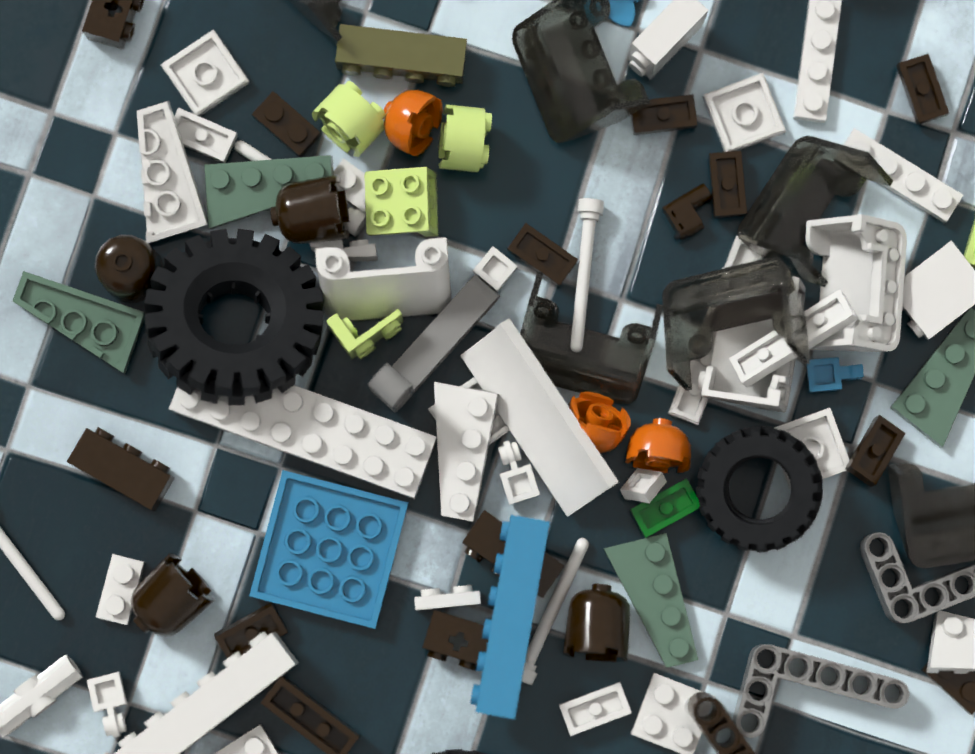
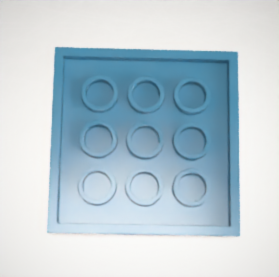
(329, 549)

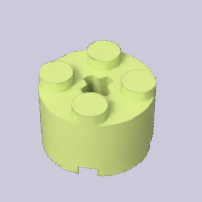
(349, 118)
(463, 138)

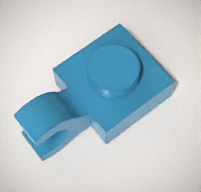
(827, 374)

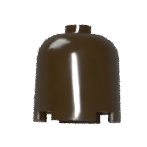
(311, 211)
(126, 267)
(169, 598)
(598, 625)

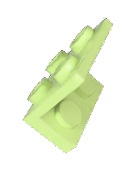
(401, 202)
(364, 345)

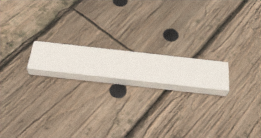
(691, 404)

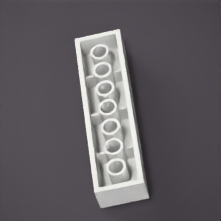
(323, 434)

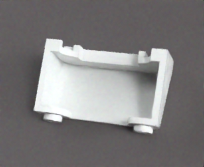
(867, 264)
(380, 292)
(722, 381)

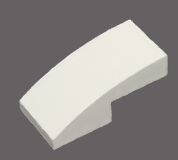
(358, 251)

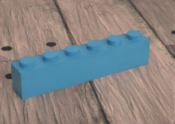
(512, 616)

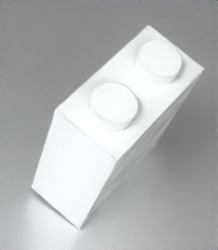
(666, 36)
(938, 291)

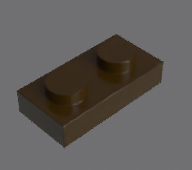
(922, 89)
(665, 115)
(286, 124)
(727, 184)
(542, 254)
(875, 451)
(240, 633)
(957, 686)

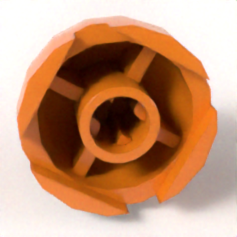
(411, 119)
(600, 420)
(659, 447)

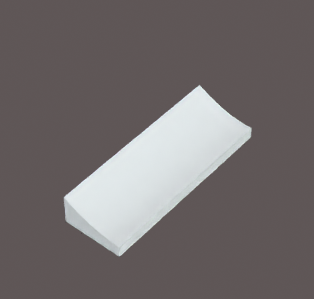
(539, 418)

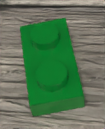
(665, 508)

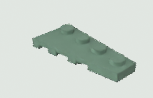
(252, 186)
(87, 319)
(941, 384)
(654, 589)

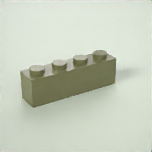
(401, 54)

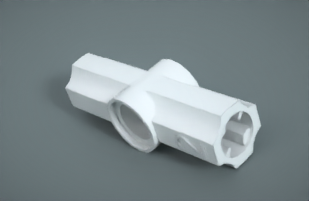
(38, 694)

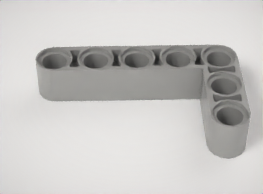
(399, 382)
(902, 589)
(811, 677)

